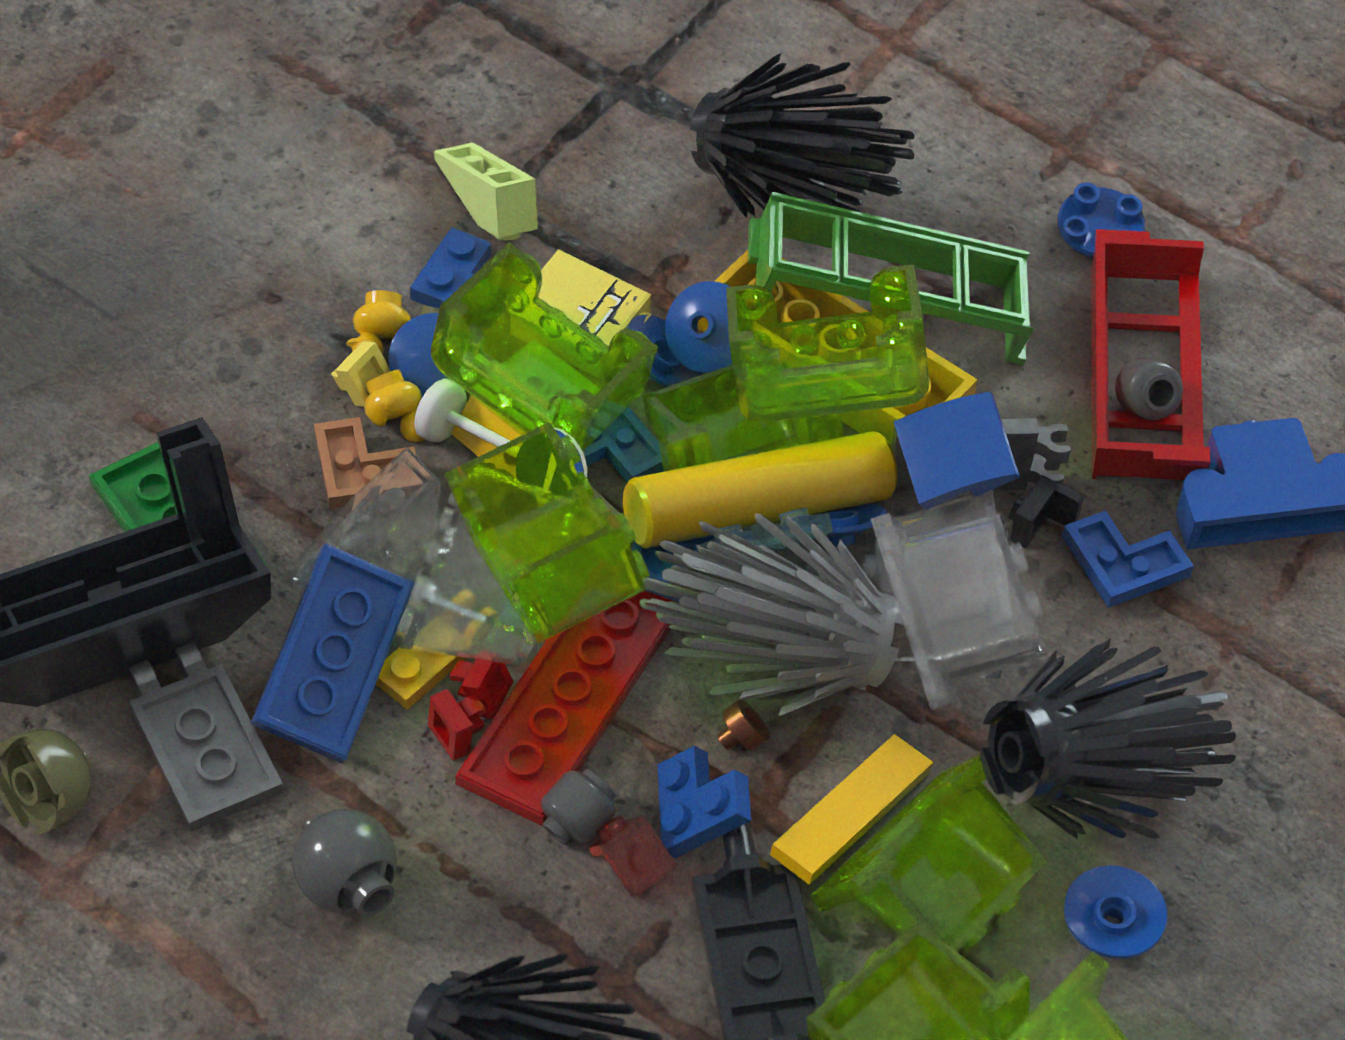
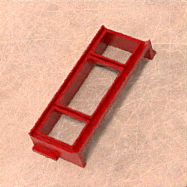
(1139, 257)

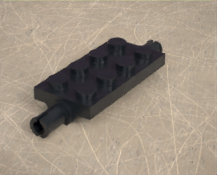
(757, 945)

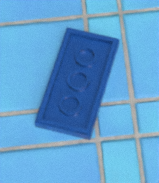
(333, 653)

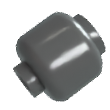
(1149, 388)
(578, 807)

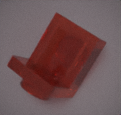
(633, 852)

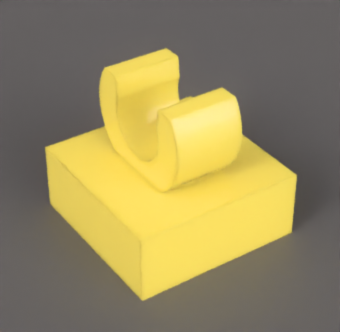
(357, 369)

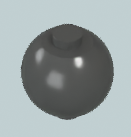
(346, 862)

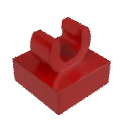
(486, 680)
(455, 722)

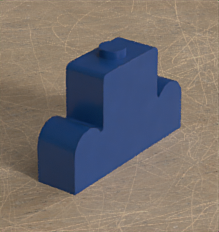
(1261, 487)

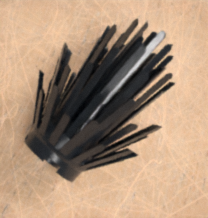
(753, 140)
(1102, 741)
(490, 1008)

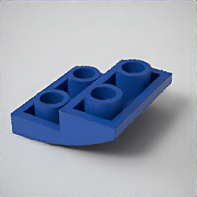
(956, 449)

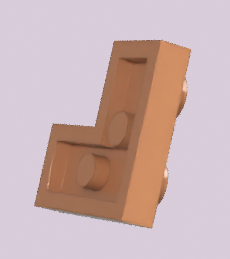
(345, 459)

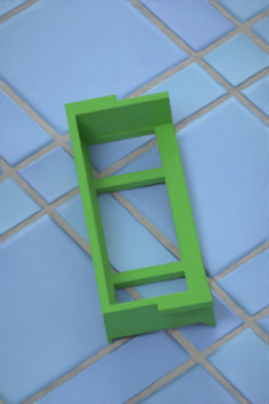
(896, 243)

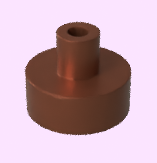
(743, 727)

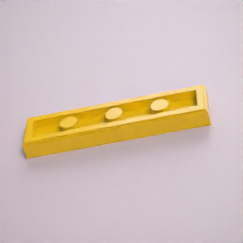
(851, 809)

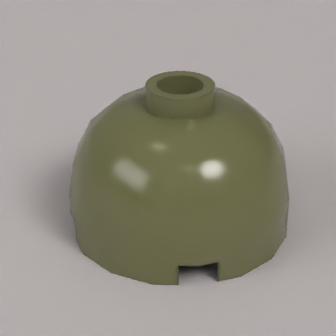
(43, 778)

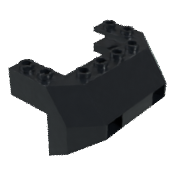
(137, 592)

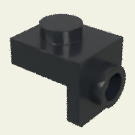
(1044, 501)

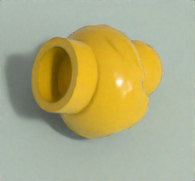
(378, 318)
(393, 398)

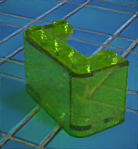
(531, 357)
(832, 360)
(544, 534)

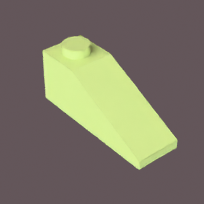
(491, 189)

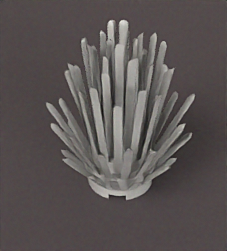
(778, 615)

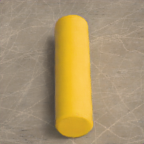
(731, 491)

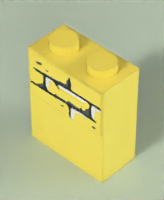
(591, 296)

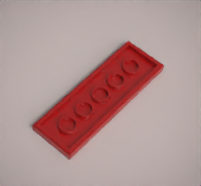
(562, 706)

